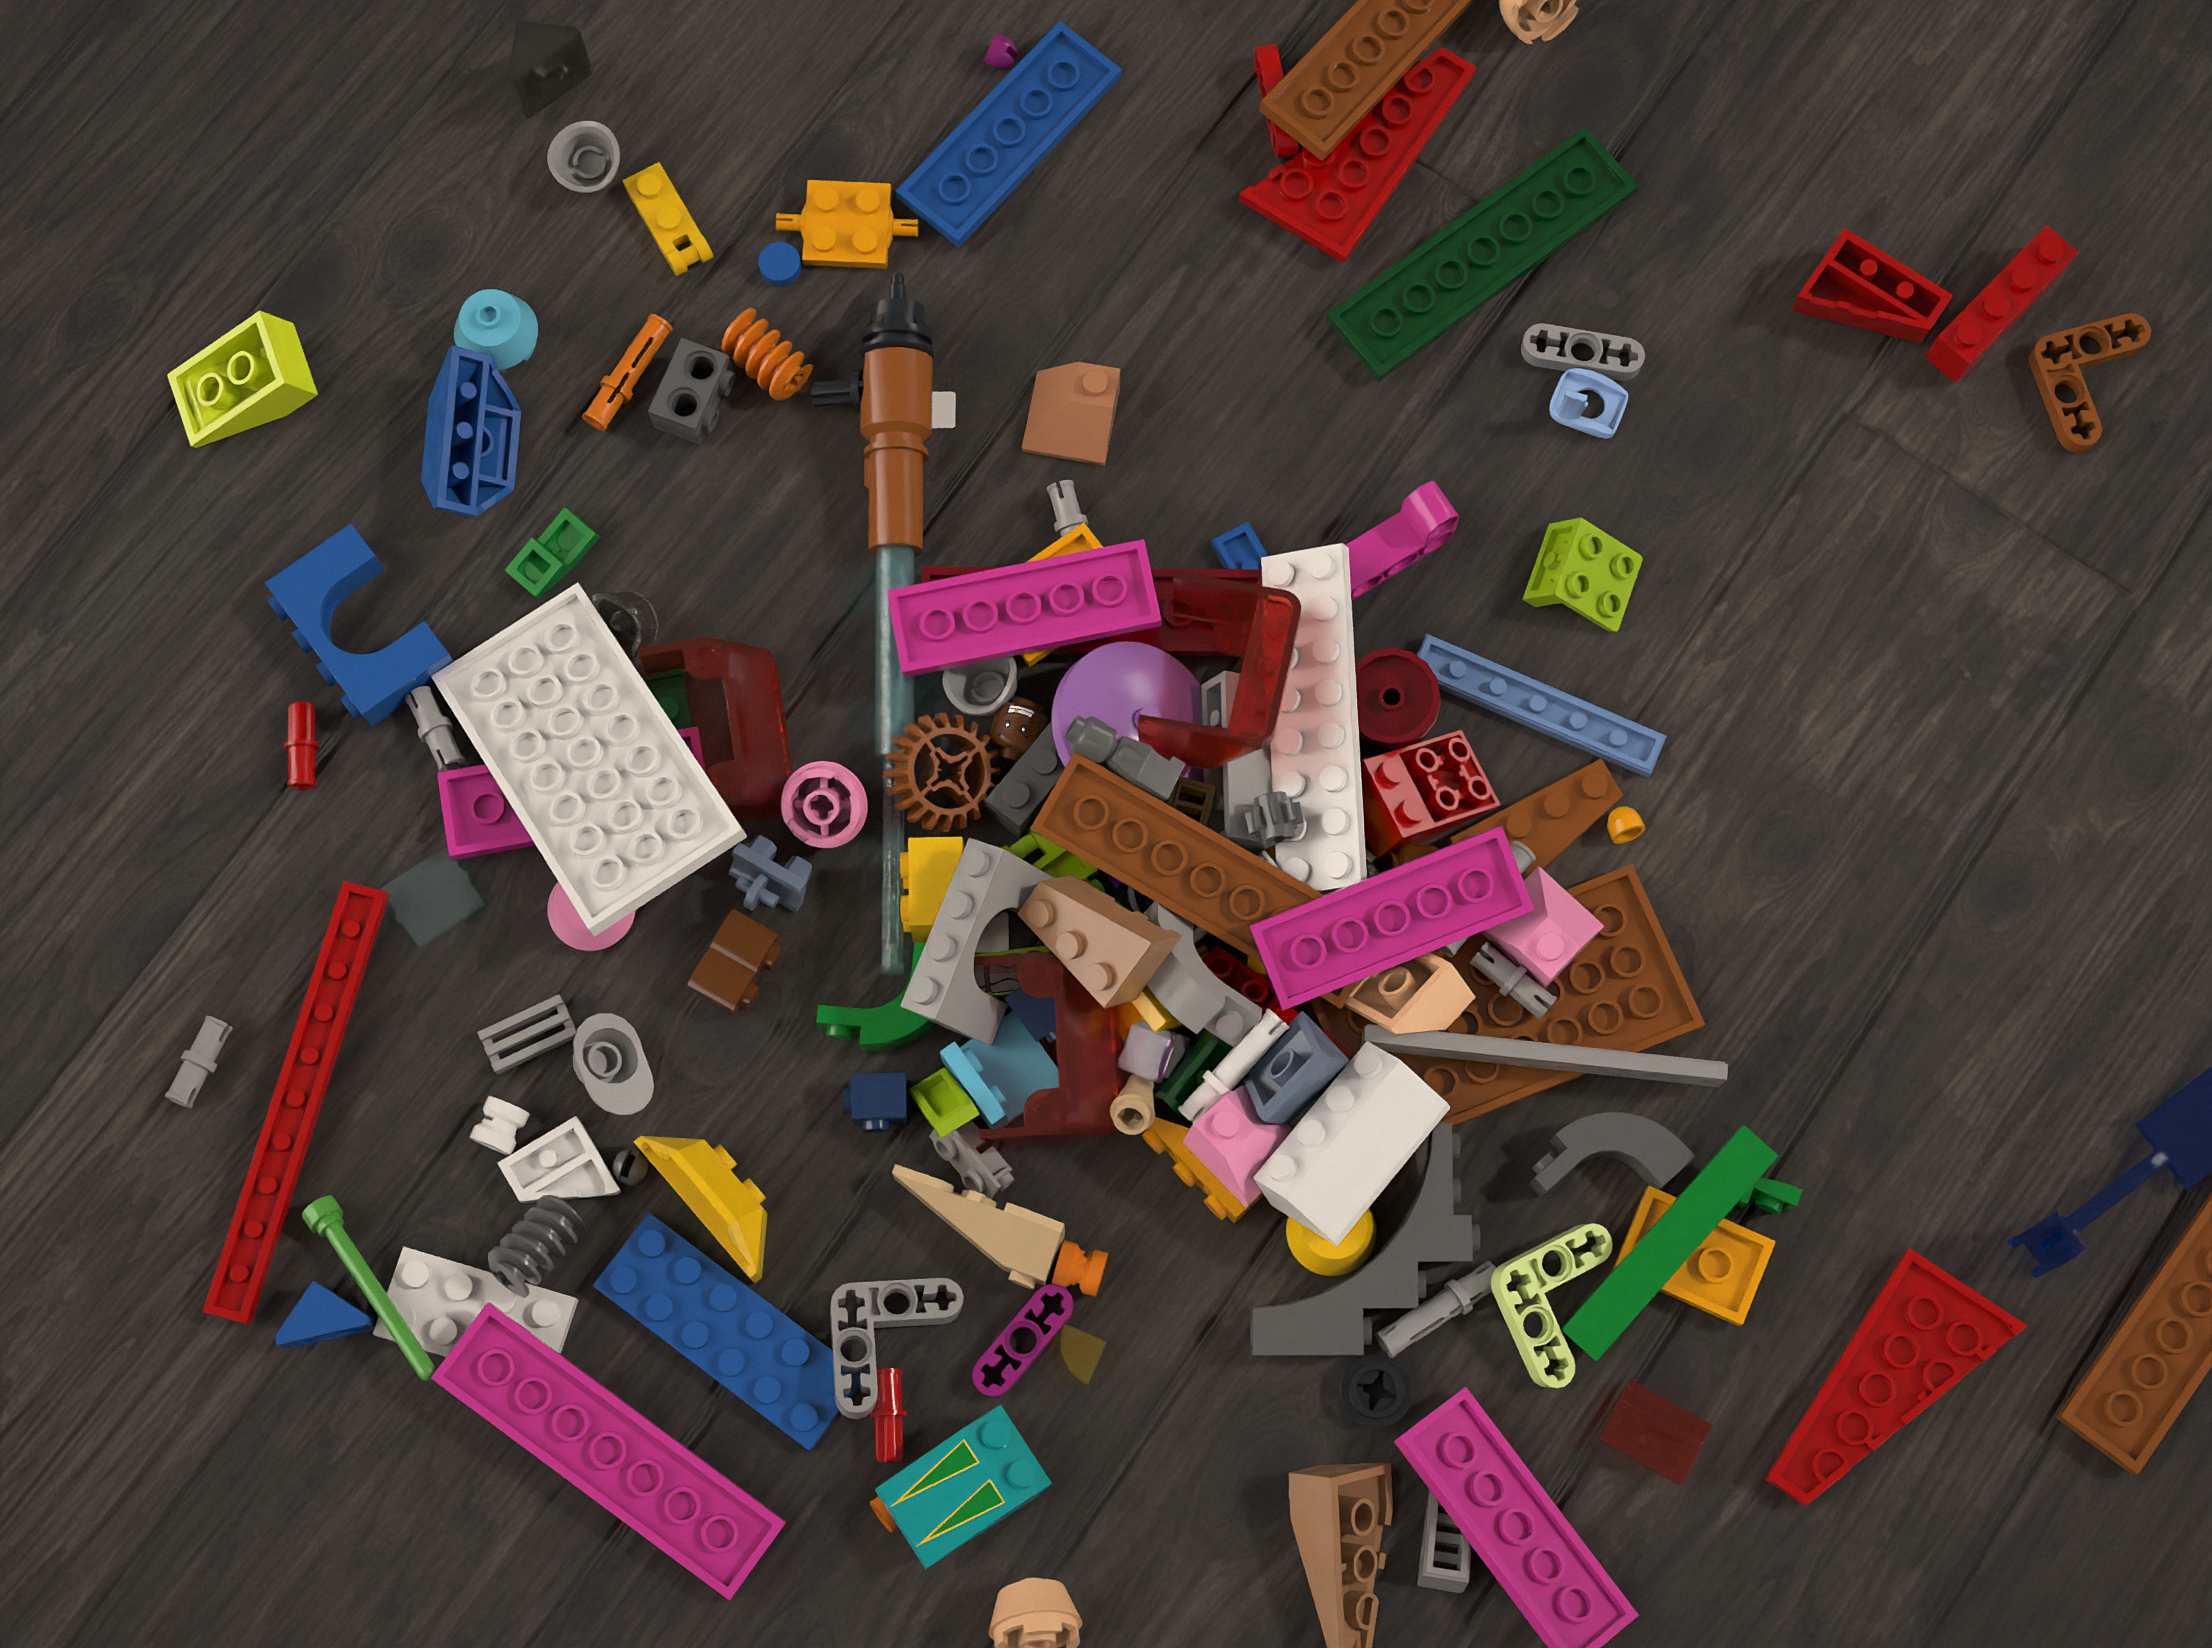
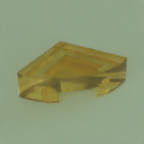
(1081, 1352)

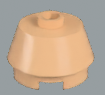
(1035, 1616)

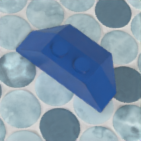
(470, 435)

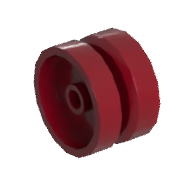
(1419, 704)

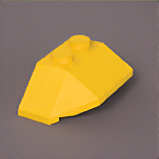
(714, 1194)

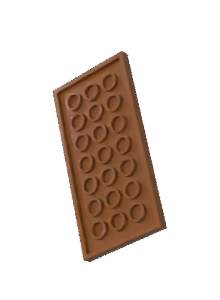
(1611, 996)

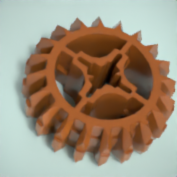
(972, 753)

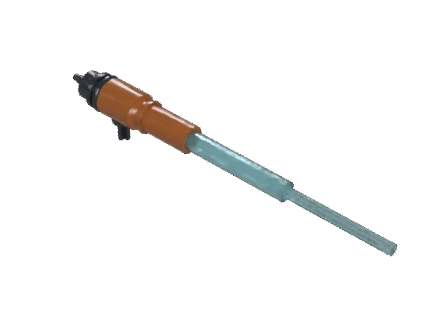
(896, 420)

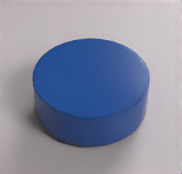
(779, 264)

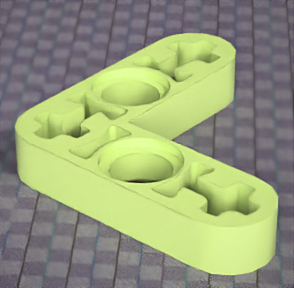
(1534, 1285)

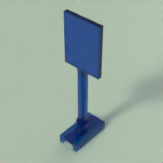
(2180, 1140)

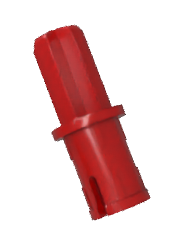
(301, 746)
(889, 1416)

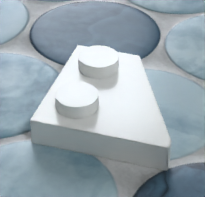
(559, 1165)

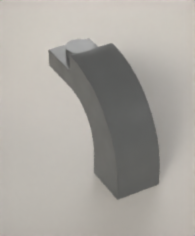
(1616, 1135)

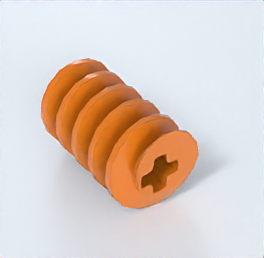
(762, 356)

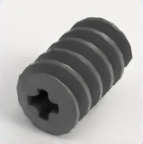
(532, 1242)

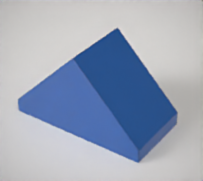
(320, 1318)

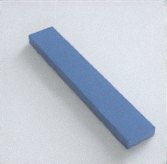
(1542, 707)

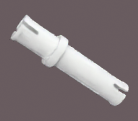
(1234, 1066)

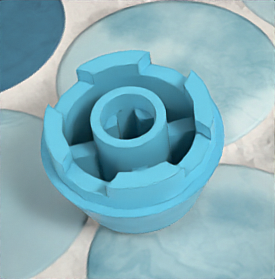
(498, 327)

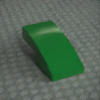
(554, 554)

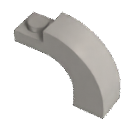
(1193, 991)

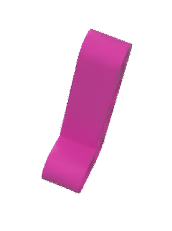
(1418, 529)

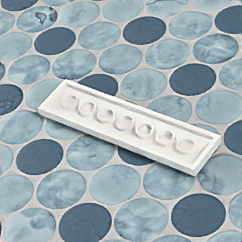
(1318, 729)

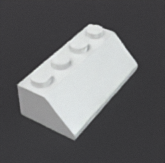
(1351, 1143)

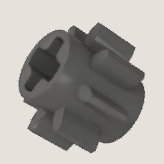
(1274, 818)

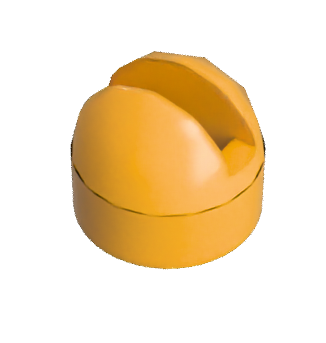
(1624, 825)

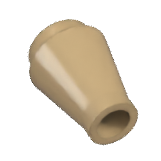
(1134, 1106)

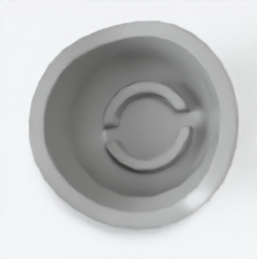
(584, 157)
(981, 686)

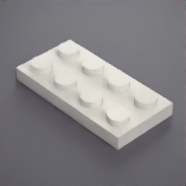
(445, 1297)

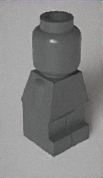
(1124, 756)

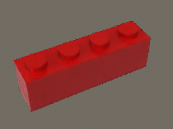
(2001, 304)

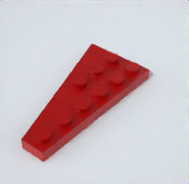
(1341, 196)
(1901, 1359)

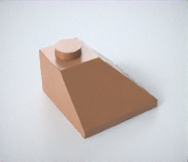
(1073, 412)

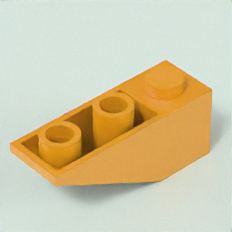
(1169, 1137)

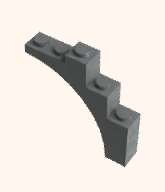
(1429, 1232)

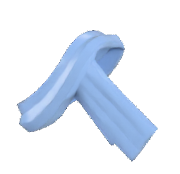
(1568, 404)

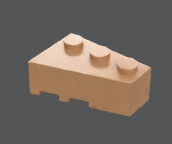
(1096, 938)

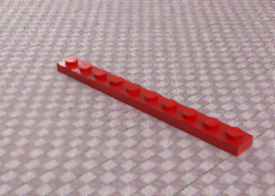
(296, 1104)

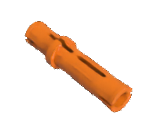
(600, 411)

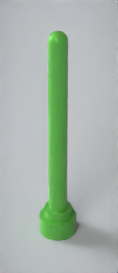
(325, 1218)

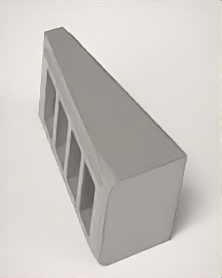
(1436, 1577)

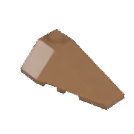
(1339, 1532)

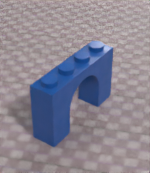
(309, 596)

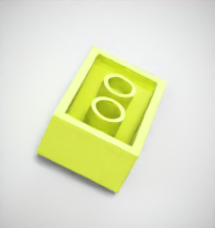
(242, 380)

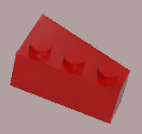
(1871, 291)

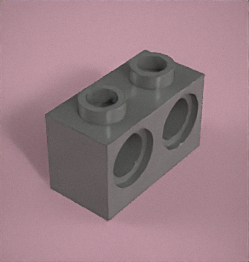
(682, 390)

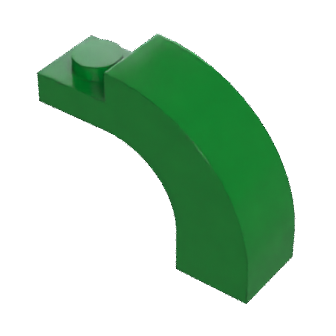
(878, 1027)

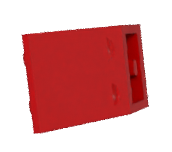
(1422, 792)

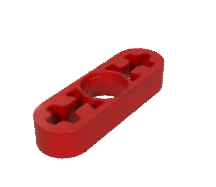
(1269, 74)

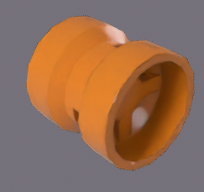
(1079, 1268)

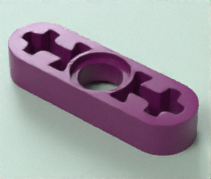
(1053, 1321)

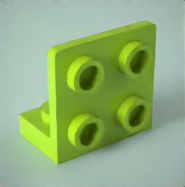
(1584, 572)

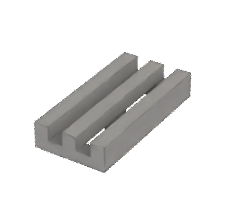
(520, 1019)

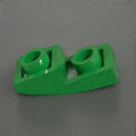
(1771, 1196)

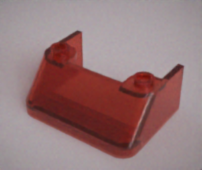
(1250, 625)
(756, 716)
(1085, 1053)

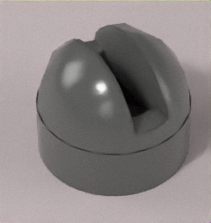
(639, 1169)

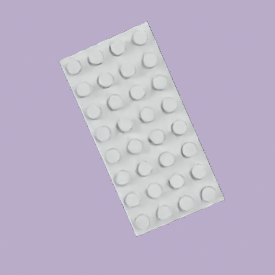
(588, 759)

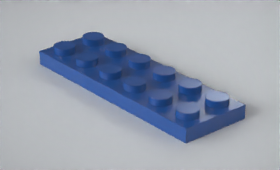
(1009, 134)
(725, 1330)

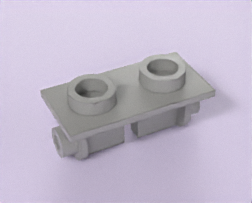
(978, 1171)

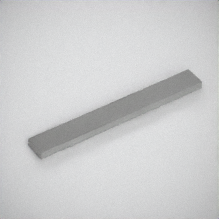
(1549, 1056)

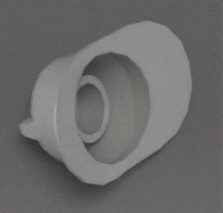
(612, 1064)

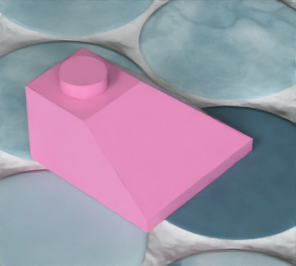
(1550, 934)
(1235, 1143)

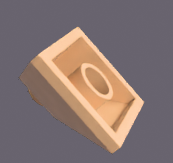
(1412, 996)

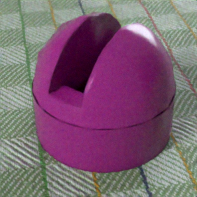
(1000, 52)

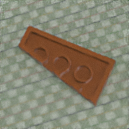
(1555, 815)

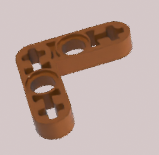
(2067, 372)

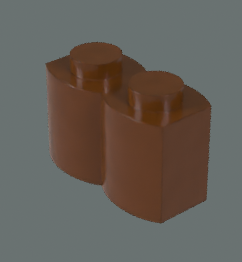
(735, 963)

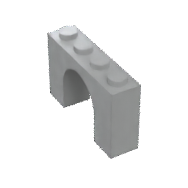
(944, 977)

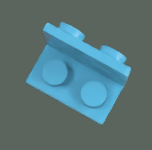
(1002, 1074)

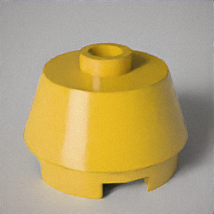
(1324, 1257)

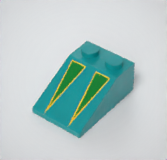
(963, 1486)

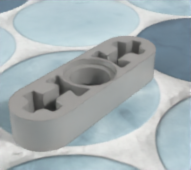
(1597, 341)

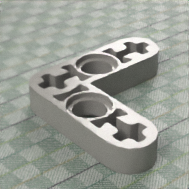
(875, 1315)

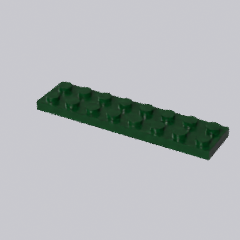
(1481, 253)

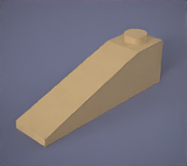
(1012, 1238)

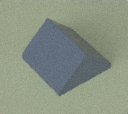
(1293, 1071)

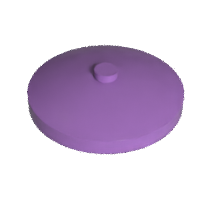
(1120, 684)

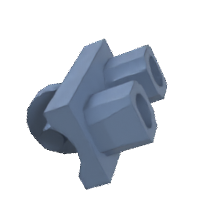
(767, 880)

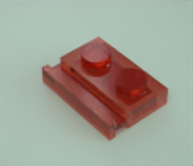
(1655, 1432)

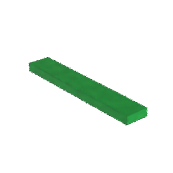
(1669, 1242)

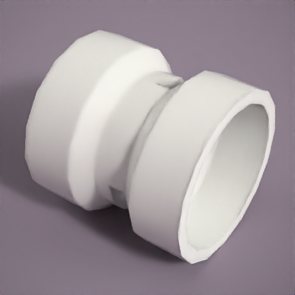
(499, 1125)

